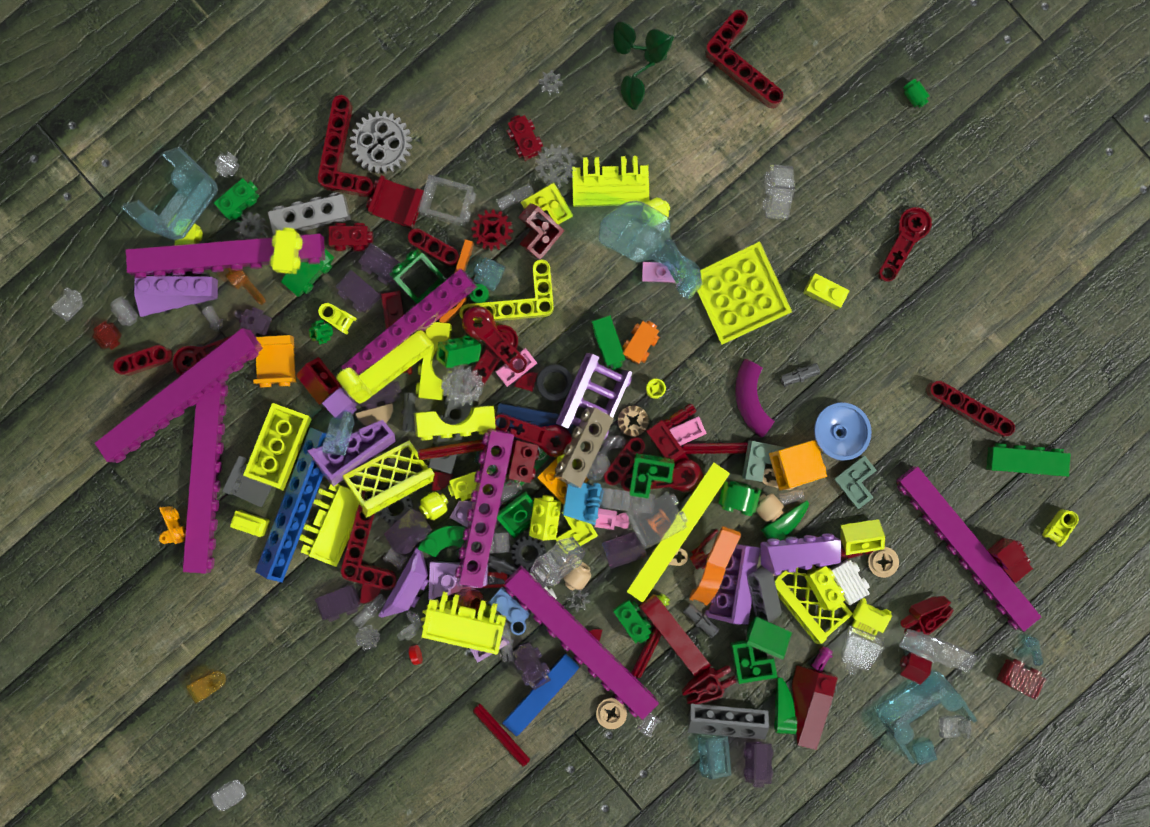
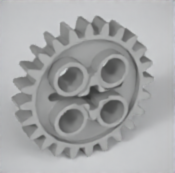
(392, 156)

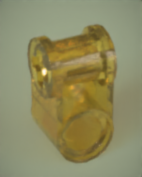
(205, 687)

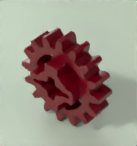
(499, 223)

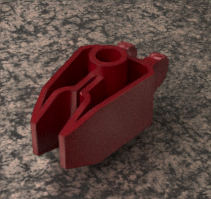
(928, 615)
(708, 685)

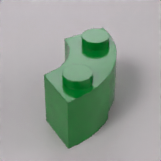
(306, 275)
(442, 538)

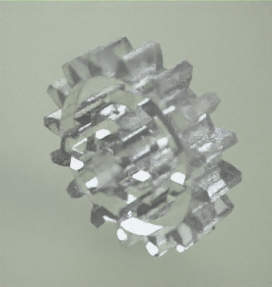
(547, 163)
(462, 385)

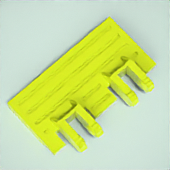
(610, 187)
(334, 525)
(463, 628)

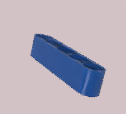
(539, 698)

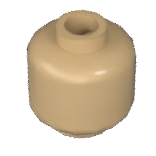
(769, 507)
(578, 577)

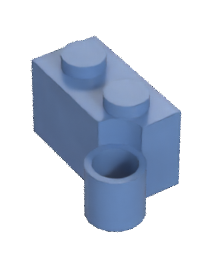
(510, 607)

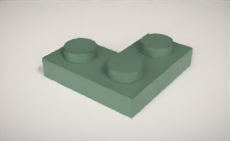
(756, 458)
(851, 481)

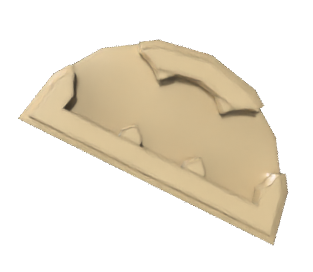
(376, 414)

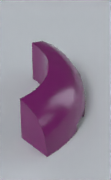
(748, 400)

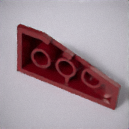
(812, 701)

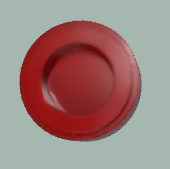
(415, 655)

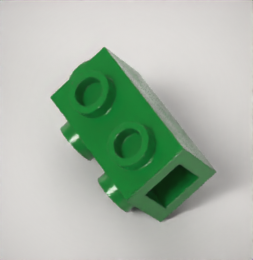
(237, 199)
(458, 351)
(632, 622)

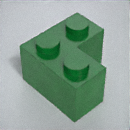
(648, 469)
(749, 668)

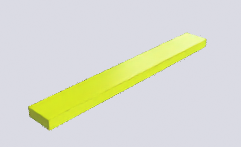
(668, 547)

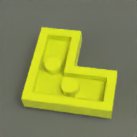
(552, 201)
(580, 531)

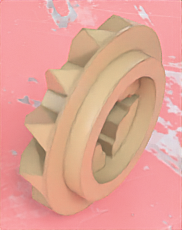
(642, 420)
(888, 569)
(613, 722)

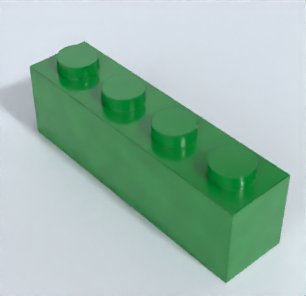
(1028, 461)

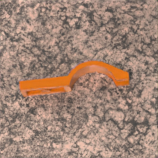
(462, 264)
(716, 565)

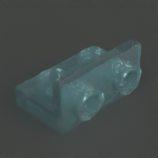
(714, 757)

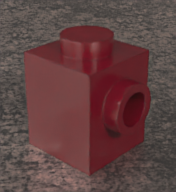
(915, 668)

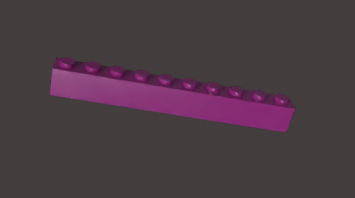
(215, 256)
(179, 395)
(204, 481)
(968, 549)
(581, 643)

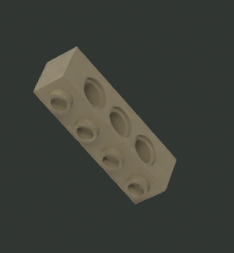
(601, 423)

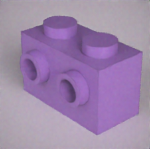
(340, 402)

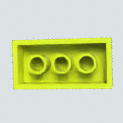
(277, 446)

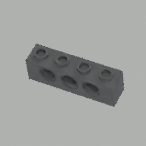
(448, 463)
(728, 721)

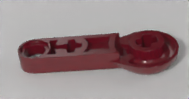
(906, 239)
(490, 334)
(194, 352)
(490, 359)
(539, 435)
(677, 481)

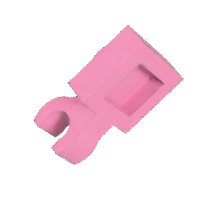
(609, 518)

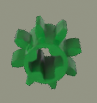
(320, 332)

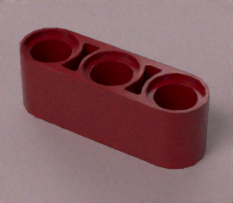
(427, 241)
(134, 360)
(615, 466)

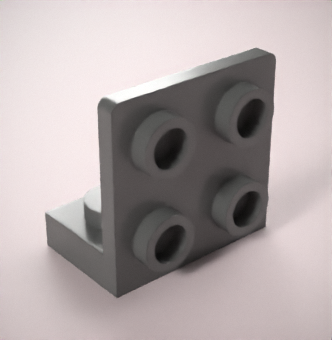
(244, 487)

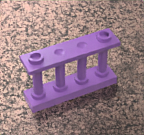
(583, 382)

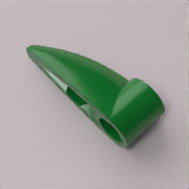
(785, 523)
(785, 719)

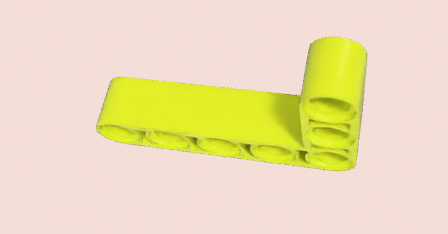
(516, 305)
(386, 369)

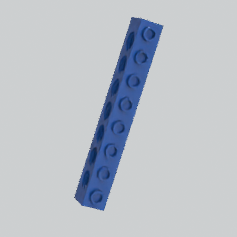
(292, 512)

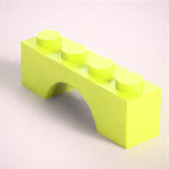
(429, 383)
(429, 424)

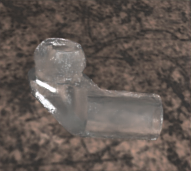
(612, 442)

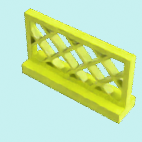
(399, 489)
(801, 613)

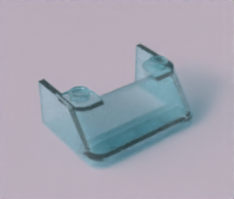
(193, 196)
(915, 701)

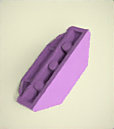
(408, 586)

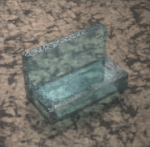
(338, 434)

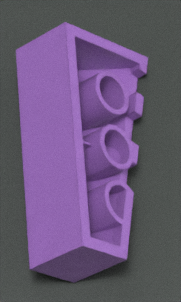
(172, 292)
(361, 448)
(800, 553)
(734, 598)

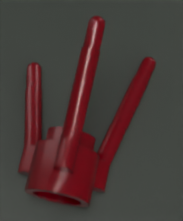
(700, 558)

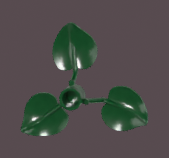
(656, 51)

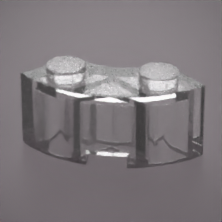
(558, 562)

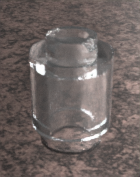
(124, 311)

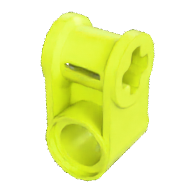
(340, 319)
(1060, 528)

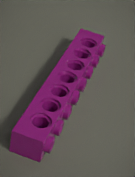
(416, 319)
(476, 575)

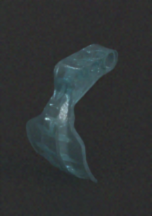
(645, 235)

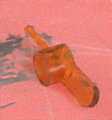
(240, 279)

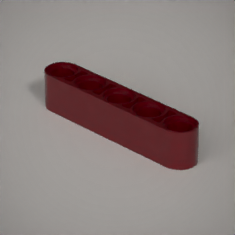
(979, 409)
(674, 635)

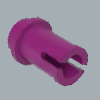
(822, 658)

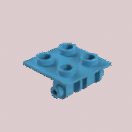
(583, 502)

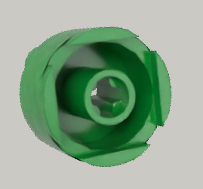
(739, 497)

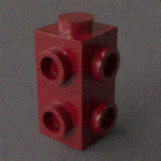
(522, 132)
(353, 237)

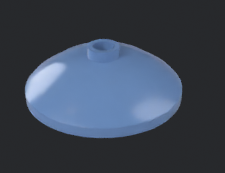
(854, 431)

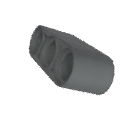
(764, 594)

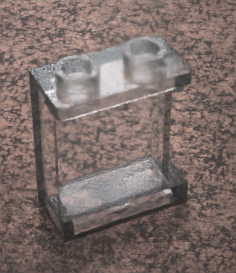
(657, 520)

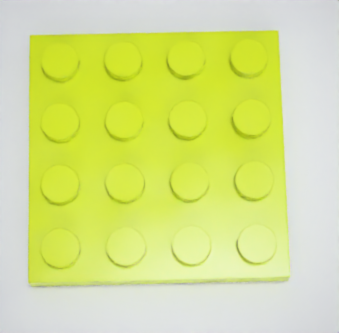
(742, 293)

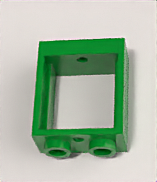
(411, 258)
(608, 342)

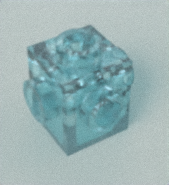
(489, 273)

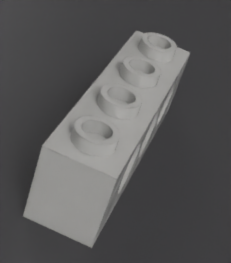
(338, 214)

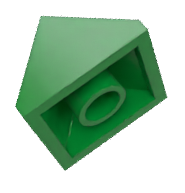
(517, 515)
(768, 637)

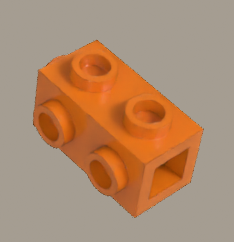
(644, 336)

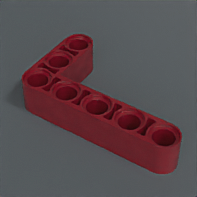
(739, 63)
(338, 152)
(356, 561)

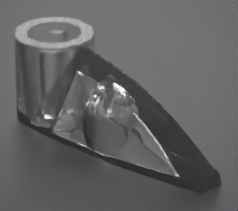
(499, 544)

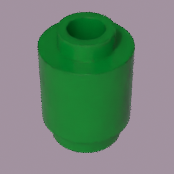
(916, 93)
(482, 299)

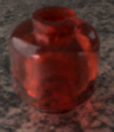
(107, 335)
(470, 598)

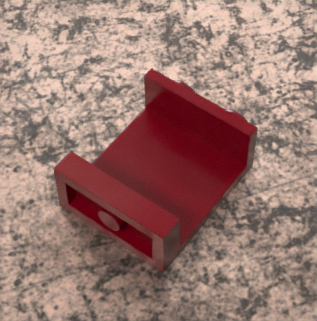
(395, 202)

